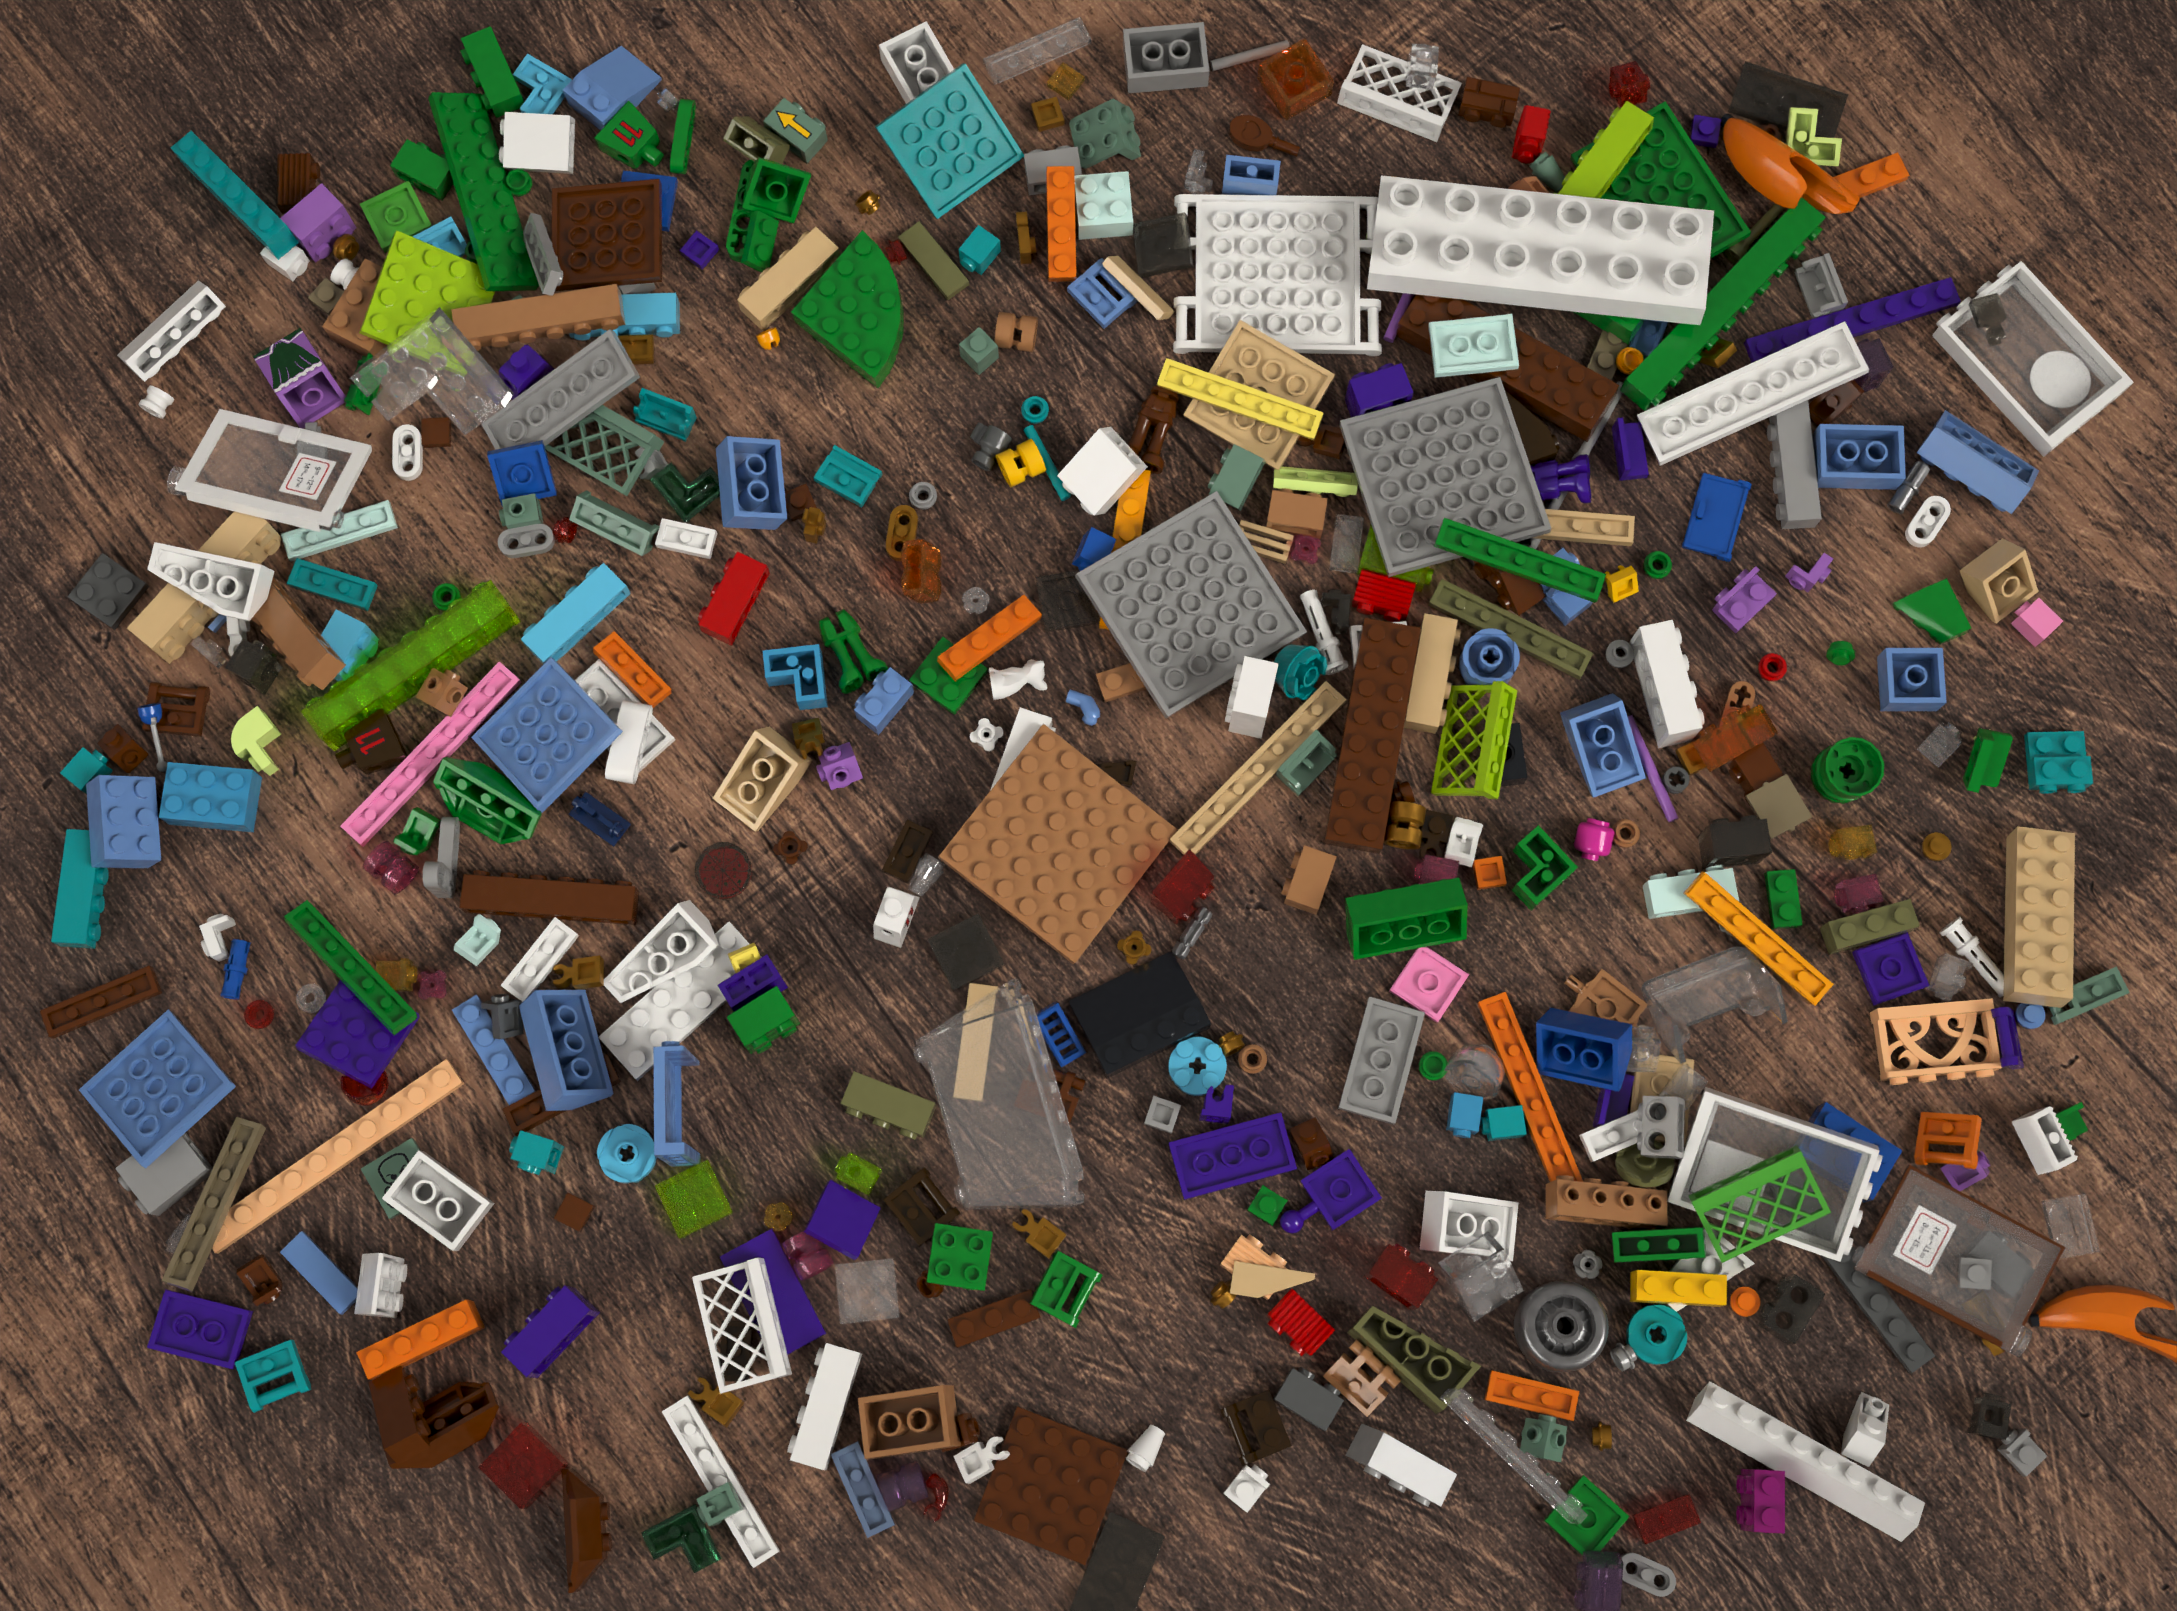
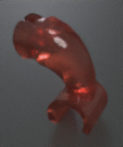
(941, 1493)

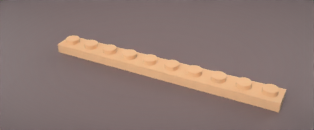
(337, 1153)

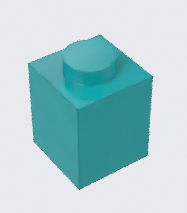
(979, 250)
(85, 767)
(1503, 1123)

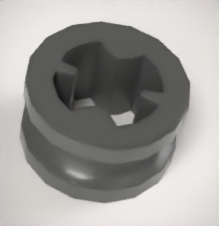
(1672, 772)

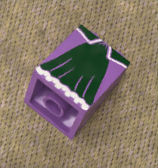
(300, 378)

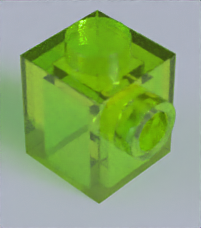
(857, 1173)

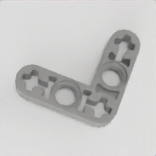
(441, 875)

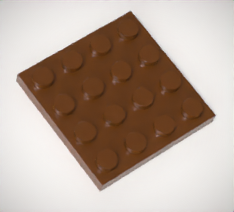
(608, 233)
(1051, 1485)

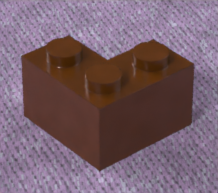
(1514, 591)

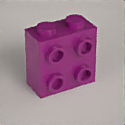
(1761, 1501)

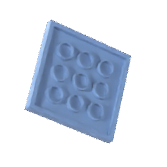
(546, 734)
(157, 1088)

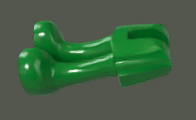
(851, 676)

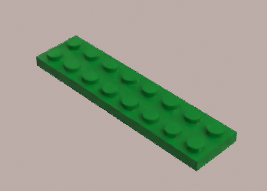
(483, 191)

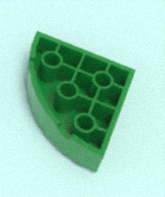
(857, 310)

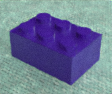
(549, 1331)

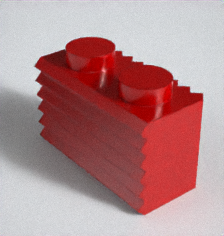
(1531, 134)
(1383, 595)
(1299, 1323)

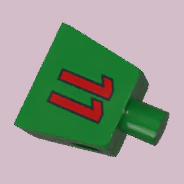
(630, 138)

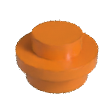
(1745, 1301)

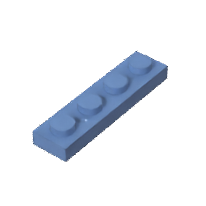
(493, 1052)

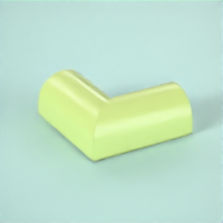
(1802, 138)

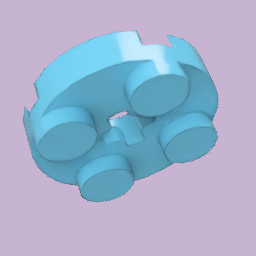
(1186, 1053)
(611, 1159)

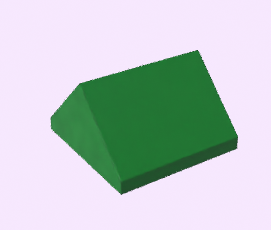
(775, 189)

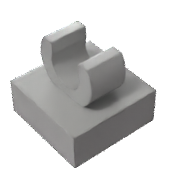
(654, 464)

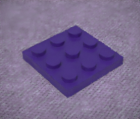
(351, 1038)

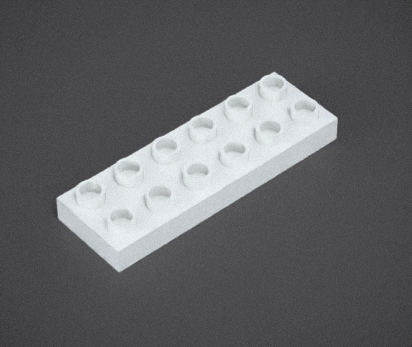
(1541, 250)

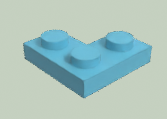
(545, 83)

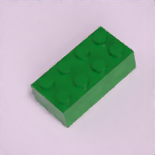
(1406, 918)

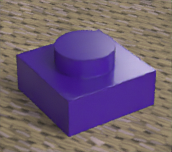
(1705, 131)
(699, 250)

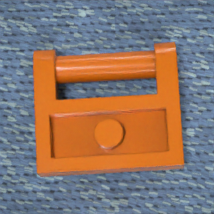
(1948, 1130)

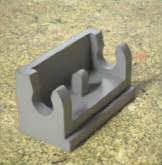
(1821, 286)

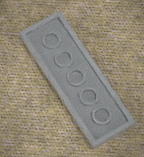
(564, 395)

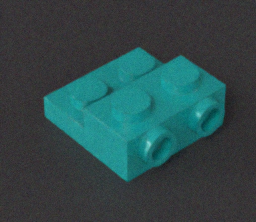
(2057, 761)

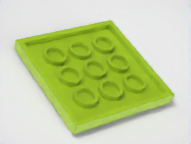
(416, 283)

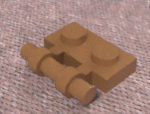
(1356, 1383)

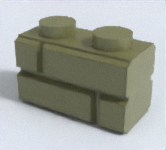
(755, 140)

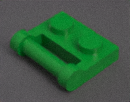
(1057, 1285)

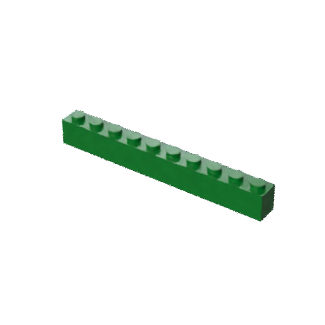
(1727, 298)

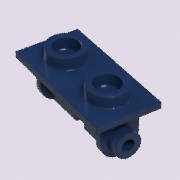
(599, 818)

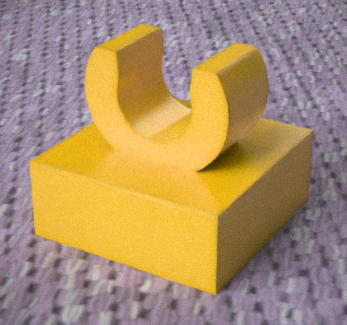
(1621, 583)

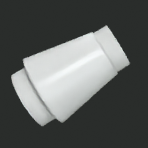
(1145, 1448)

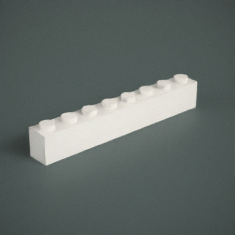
(1806, 1461)

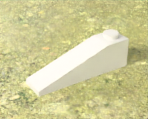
(220, 582)
(666, 951)

